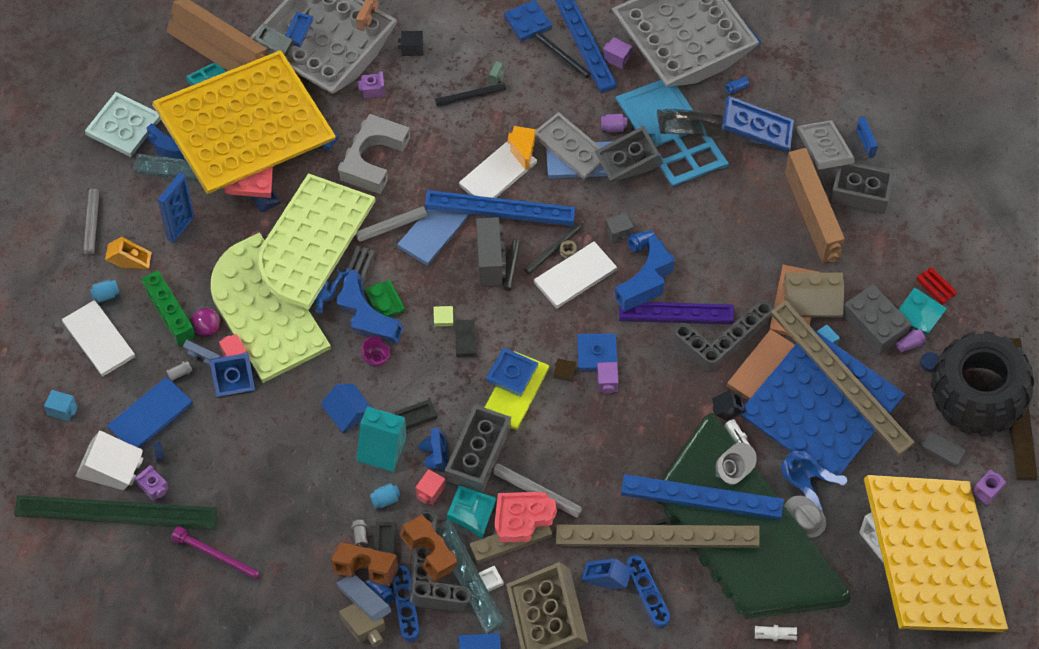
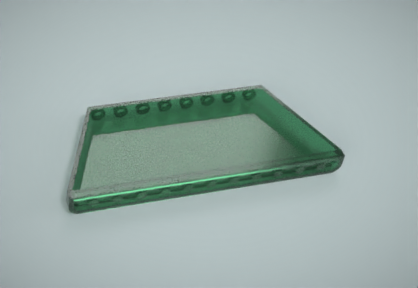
(764, 581)

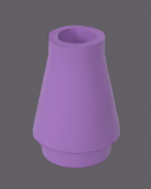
(912, 340)

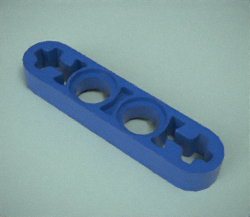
(650, 590)
(402, 603)

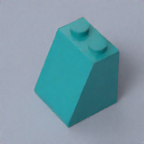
(381, 439)

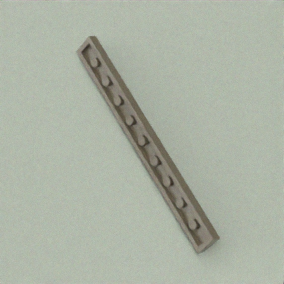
(842, 378)
(658, 536)

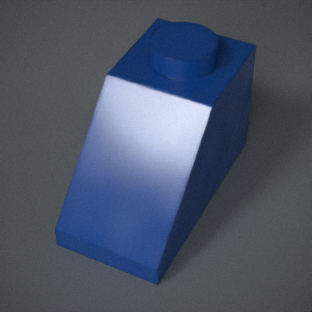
(607, 574)

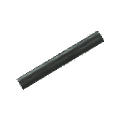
(511, 265)

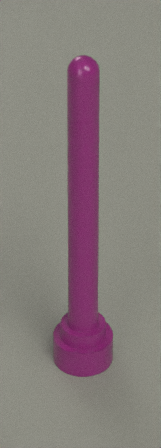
(181, 536)

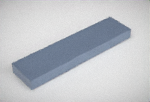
(363, 597)

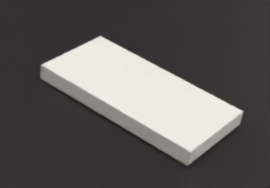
(495, 174)
(575, 275)
(98, 338)

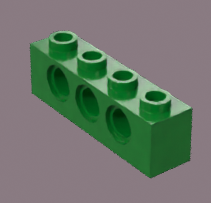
(168, 308)

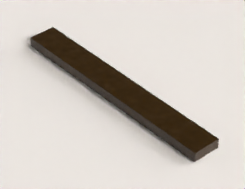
(1023, 442)

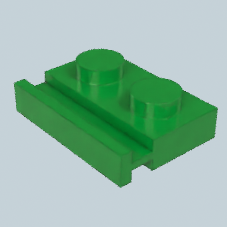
(384, 299)

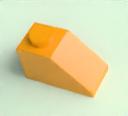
(522, 144)
(127, 254)

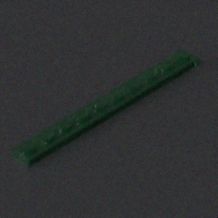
(116, 512)

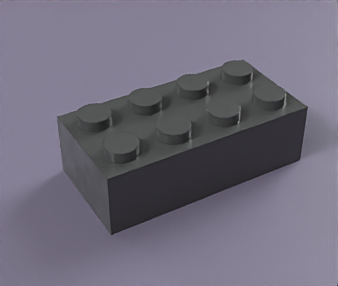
(478, 448)

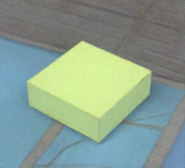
(443, 316)

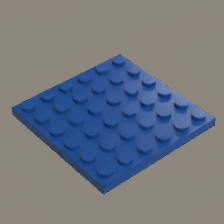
(809, 413)

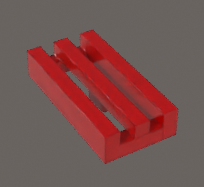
(938, 283)

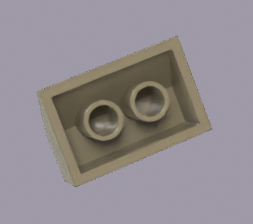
(815, 293)

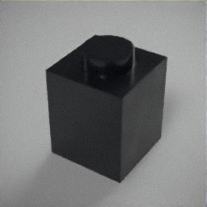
(411, 43)
(728, 405)

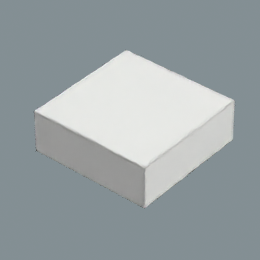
(491, 578)

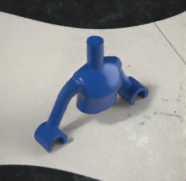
(326, 295)

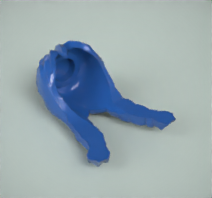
(801, 466)

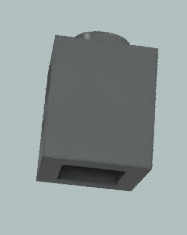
(619, 227)

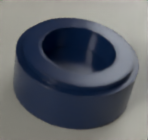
(928, 361)
(158, 451)

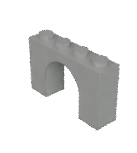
(373, 132)

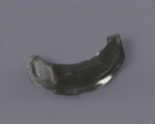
(691, 122)

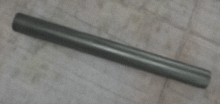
(553, 248)

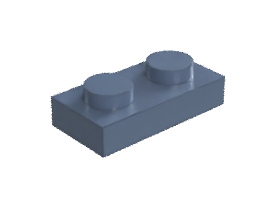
(195, 351)

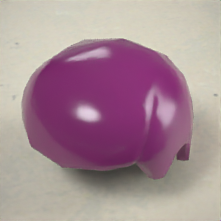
(205, 322)
(375, 352)

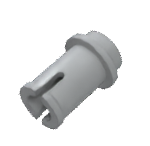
(179, 370)
(359, 528)

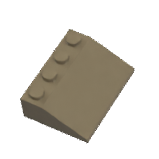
(547, 610)

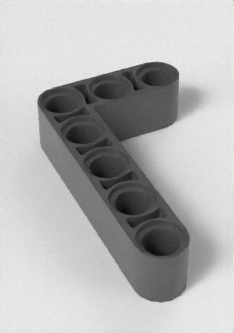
(727, 339)
(432, 589)

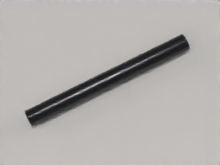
(562, 55)
(470, 94)

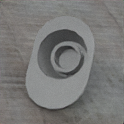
(736, 463)
(807, 515)

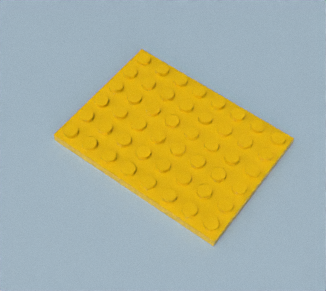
(243, 121)
(935, 554)

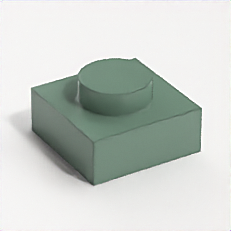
(496, 73)

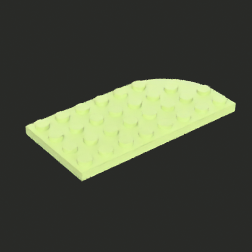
(311, 239)
(270, 329)

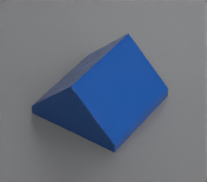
(232, 374)
(345, 406)

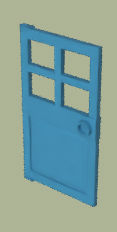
(641, 110)

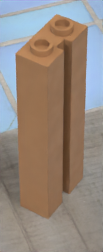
(212, 36)
(814, 205)

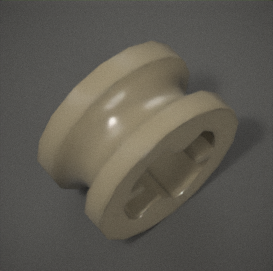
(566, 245)

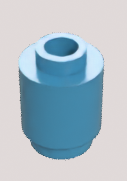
(104, 290)
(385, 496)

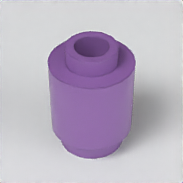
(613, 123)

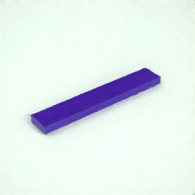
(679, 313)

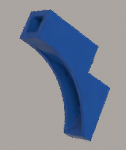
(649, 280)
(366, 319)

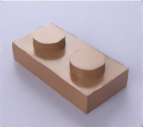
(365, 15)

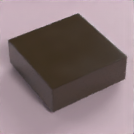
(565, 370)

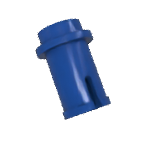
(733, 87)

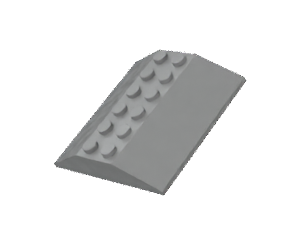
(686, 37)
(333, 48)

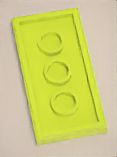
(514, 405)

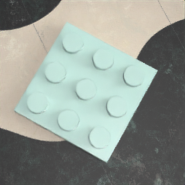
(122, 124)

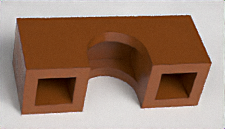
(420, 533)
(350, 558)

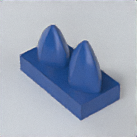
(438, 444)

